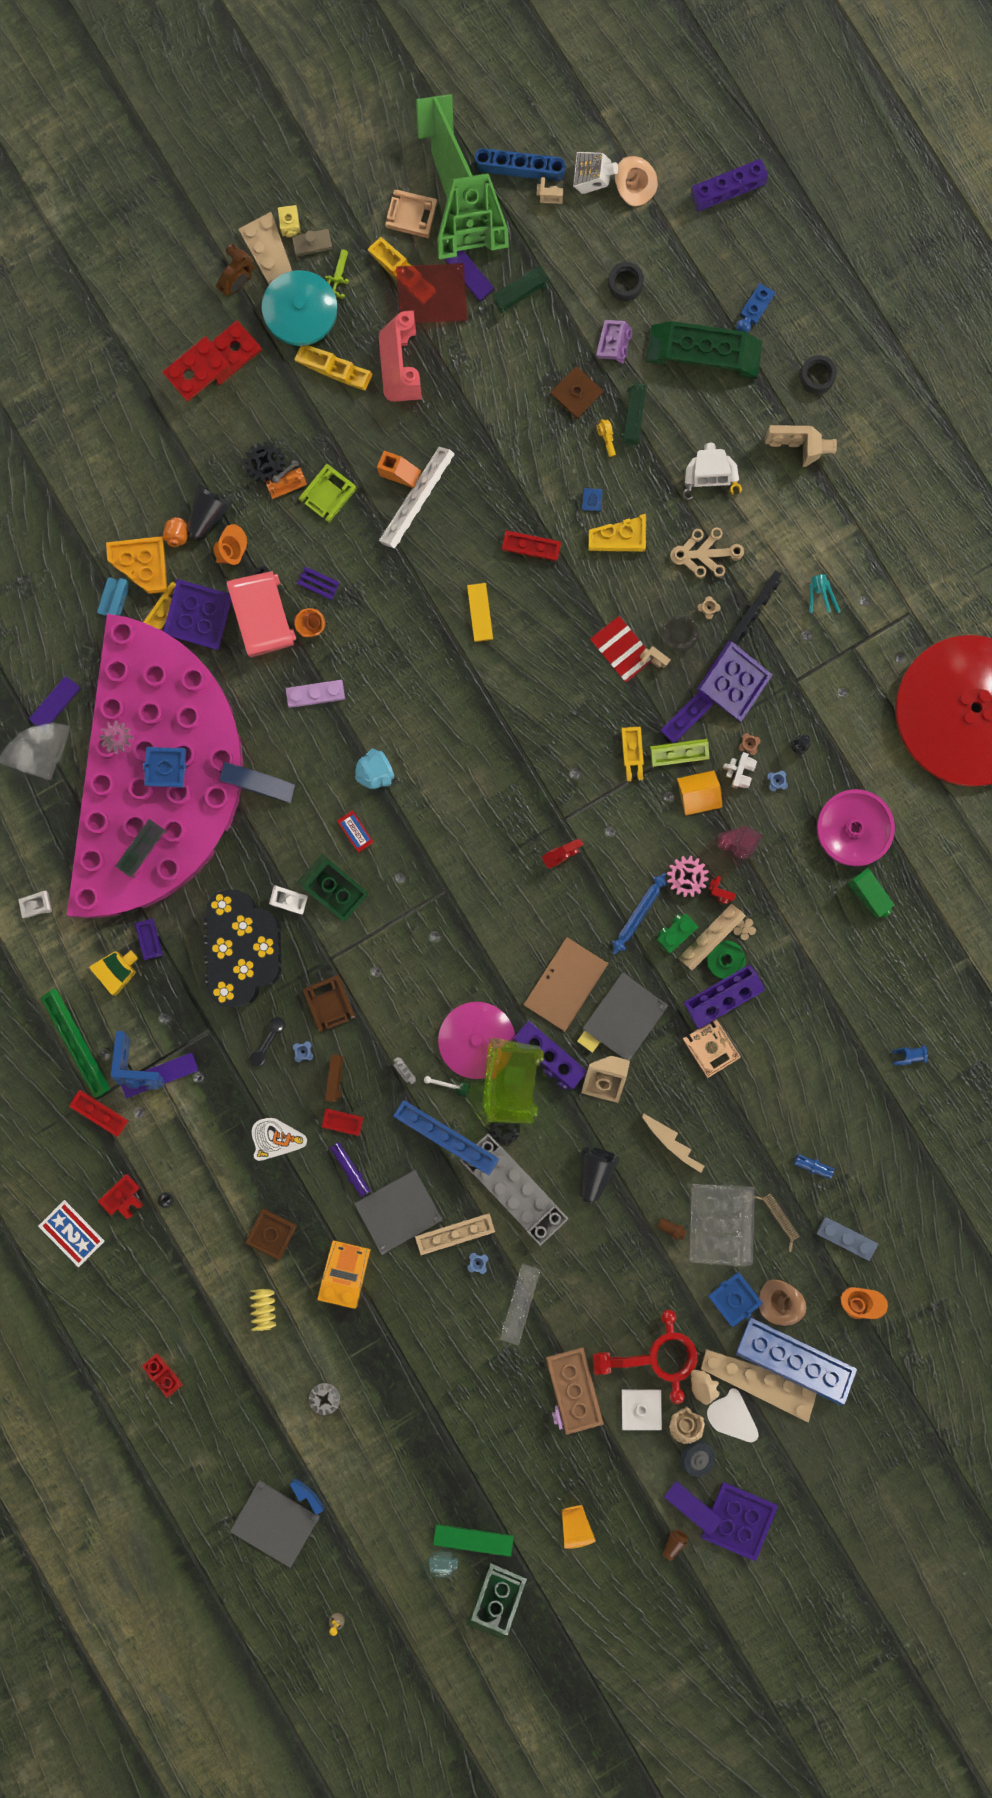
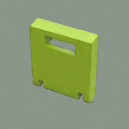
(325, 496)

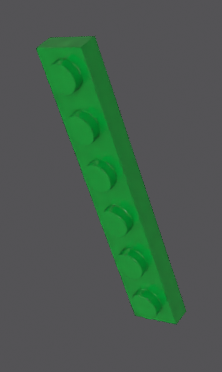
(75, 1043)

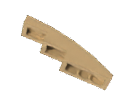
(667, 1137)

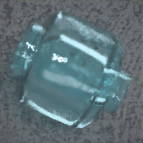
(443, 1564)

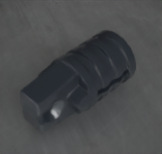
(801, 744)

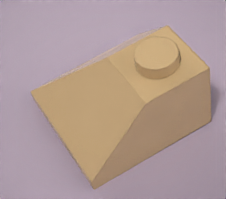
(606, 1078)

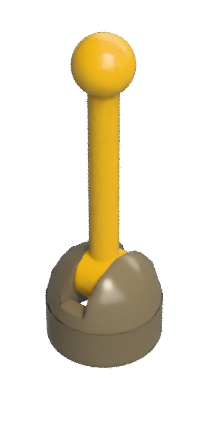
(334, 1625)

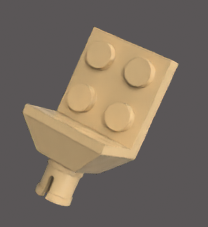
(801, 435)

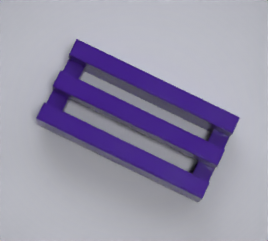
(304, 577)

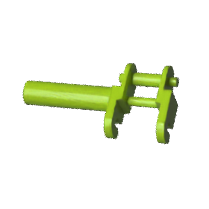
(338, 274)

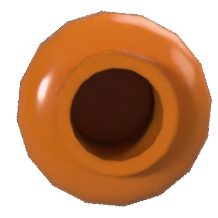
(175, 532)

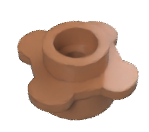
(754, 743)

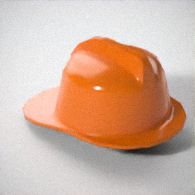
(231, 545)
(864, 1303)

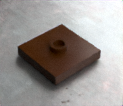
(576, 392)
(271, 1234)

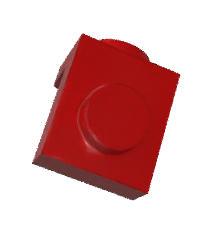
(722, 895)

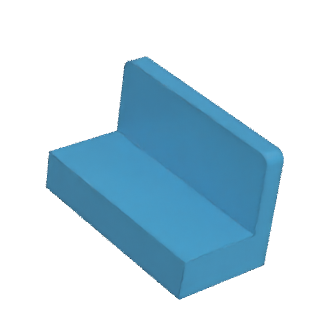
(113, 597)

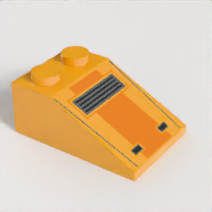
(344, 1274)

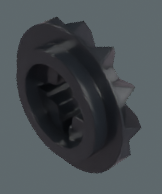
(509, 1137)

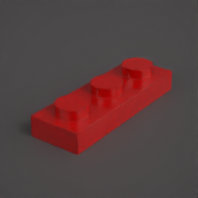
(531, 545)
(99, 1113)

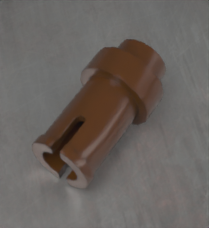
(675, 1230)

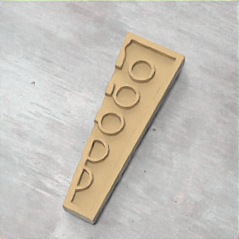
(266, 247)
(761, 1383)

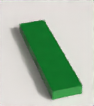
(473, 1540)

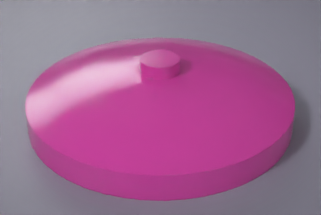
(855, 828)
(466, 1036)

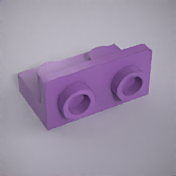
(614, 340)

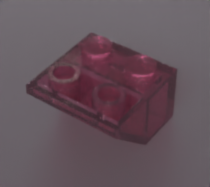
(740, 841)

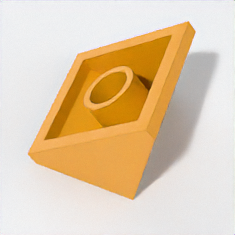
(700, 792)

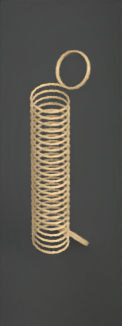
(790, 1247)

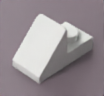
(288, 900)
(35, 904)

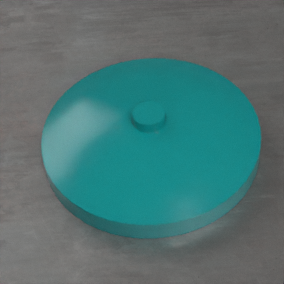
(299, 307)

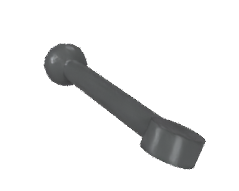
(294, 464)

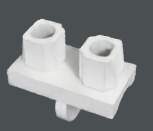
(744, 763)

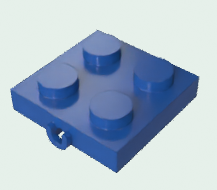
(165, 767)
(735, 1299)

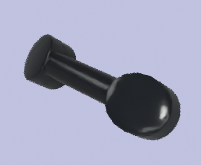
(276, 1026)

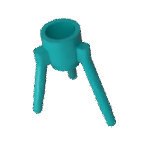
(821, 585)

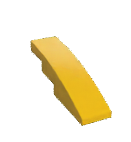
(387, 256)
(333, 367)

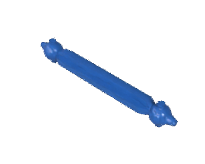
(639, 913)

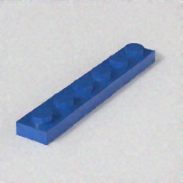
(446, 1137)

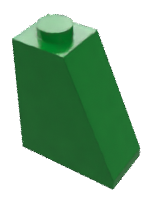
(871, 893)

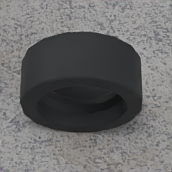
(625, 267)
(820, 360)

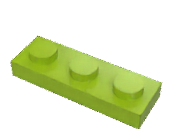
(679, 752)

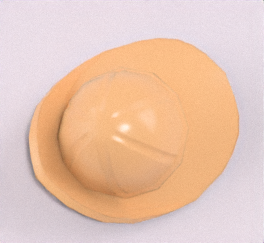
(636, 180)

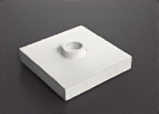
(641, 1409)

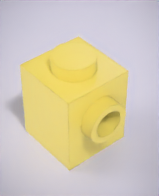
(289, 221)

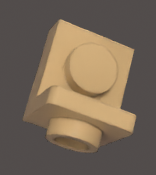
(549, 195)
(657, 657)

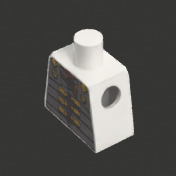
(593, 171)

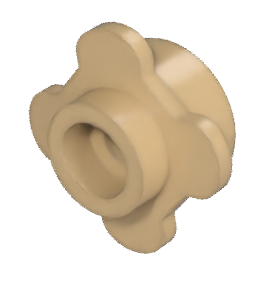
(709, 612)

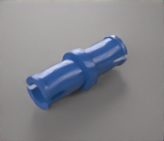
(814, 1166)

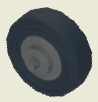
(697, 1458)

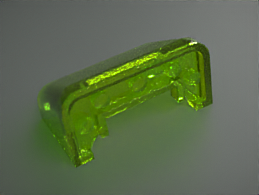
(510, 1081)

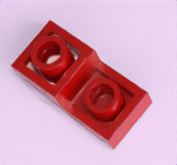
(162, 1375)

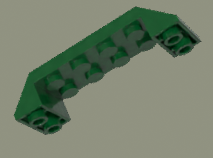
(704, 347)

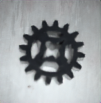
(266, 455)

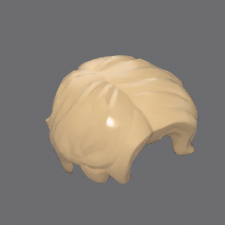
(686, 1426)

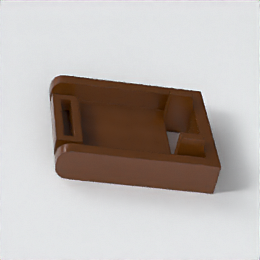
(330, 1006)
(334, 1079)

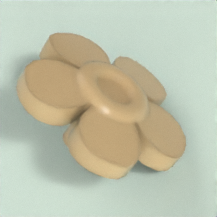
(744, 929)

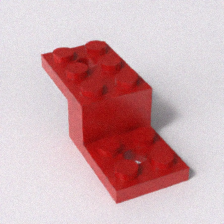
(212, 361)

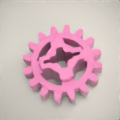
(680, 866)

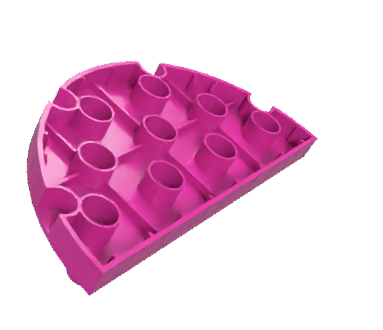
(166, 703)

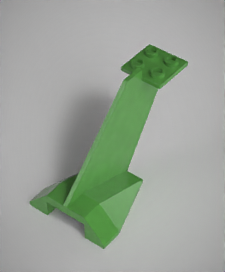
(472, 208)

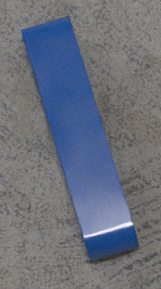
(512, 158)

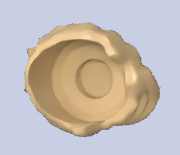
(704, 1387)

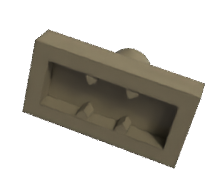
(312, 242)

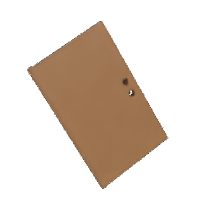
(564, 991)

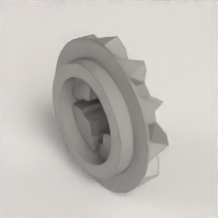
(404, 1071)
(333, 1397)

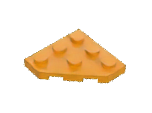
(141, 562)

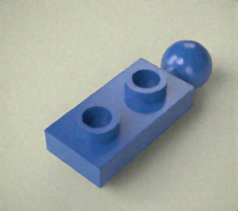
(755, 308)

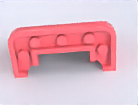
(398, 381)
(260, 613)

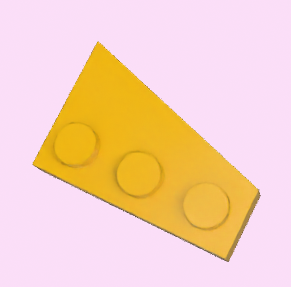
(623, 536)

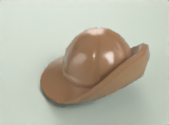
(781, 1303)

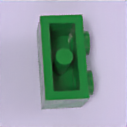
(681, 929)

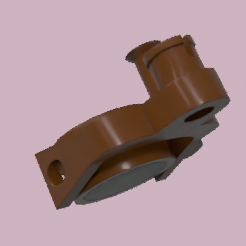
(237, 272)

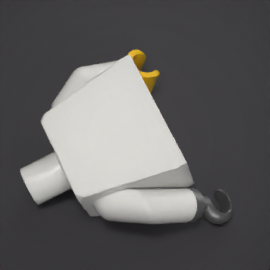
(711, 469)

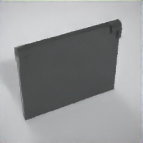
(625, 1016)
(398, 1212)
(274, 1523)

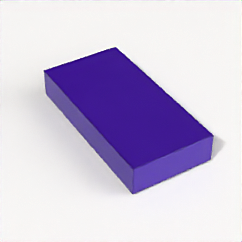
(148, 939)

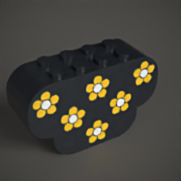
(241, 949)

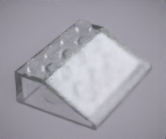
(722, 1224)

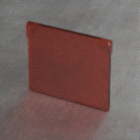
(433, 292)

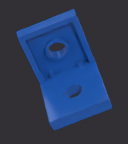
(132, 1079)

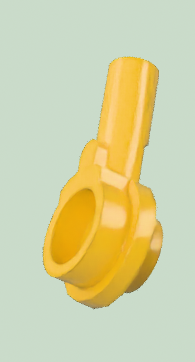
(604, 429)

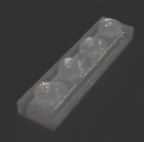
(520, 1304)

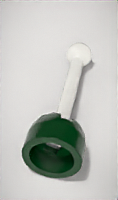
(462, 1088)

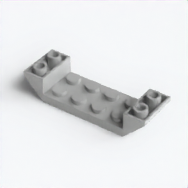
(519, 1193)

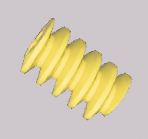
(263, 1309)

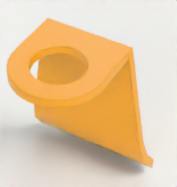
(576, 1528)

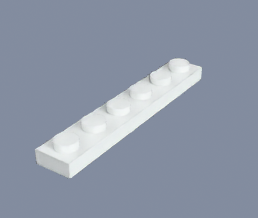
(416, 497)

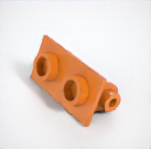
(289, 482)

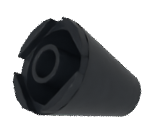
(205, 512)
(595, 1173)

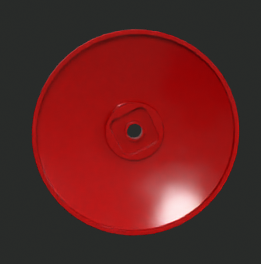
(937, 712)

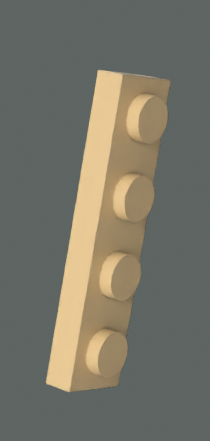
(711, 937)
(455, 1234)

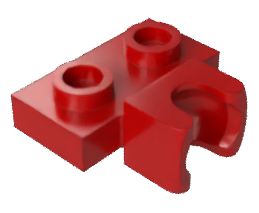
(560, 854)
(121, 1197)

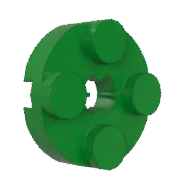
(721, 950)

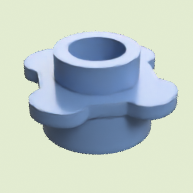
(782, 780)
(306, 1047)
(477, 1258)

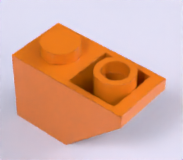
(398, 469)

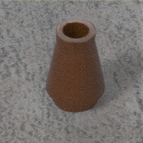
(676, 1542)

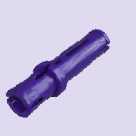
(350, 1170)

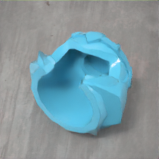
(374, 770)

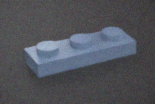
(847, 1238)

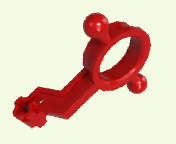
(603, 1362)

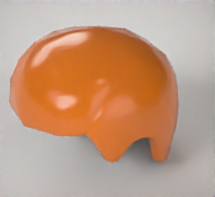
(309, 622)

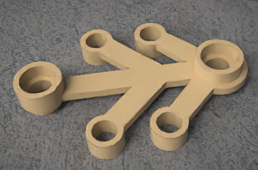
(704, 554)

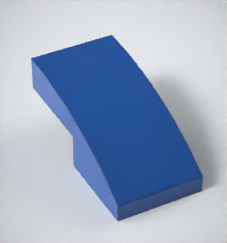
(303, 1491)

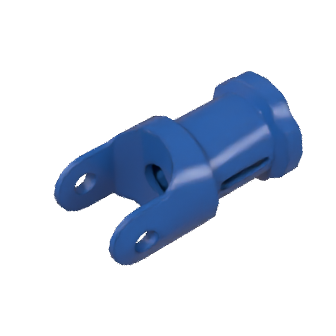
(912, 1055)

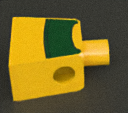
(115, 970)

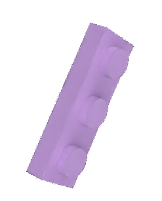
(315, 693)

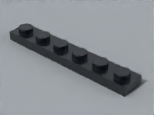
(753, 613)

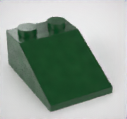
(333, 887)
(496, 1602)

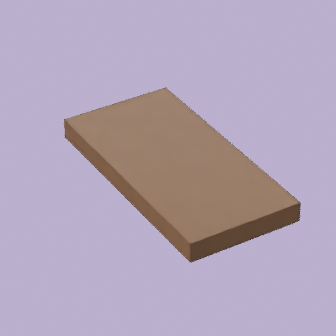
(574, 1390)

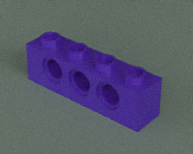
(729, 185)
(724, 996)
(559, 1057)

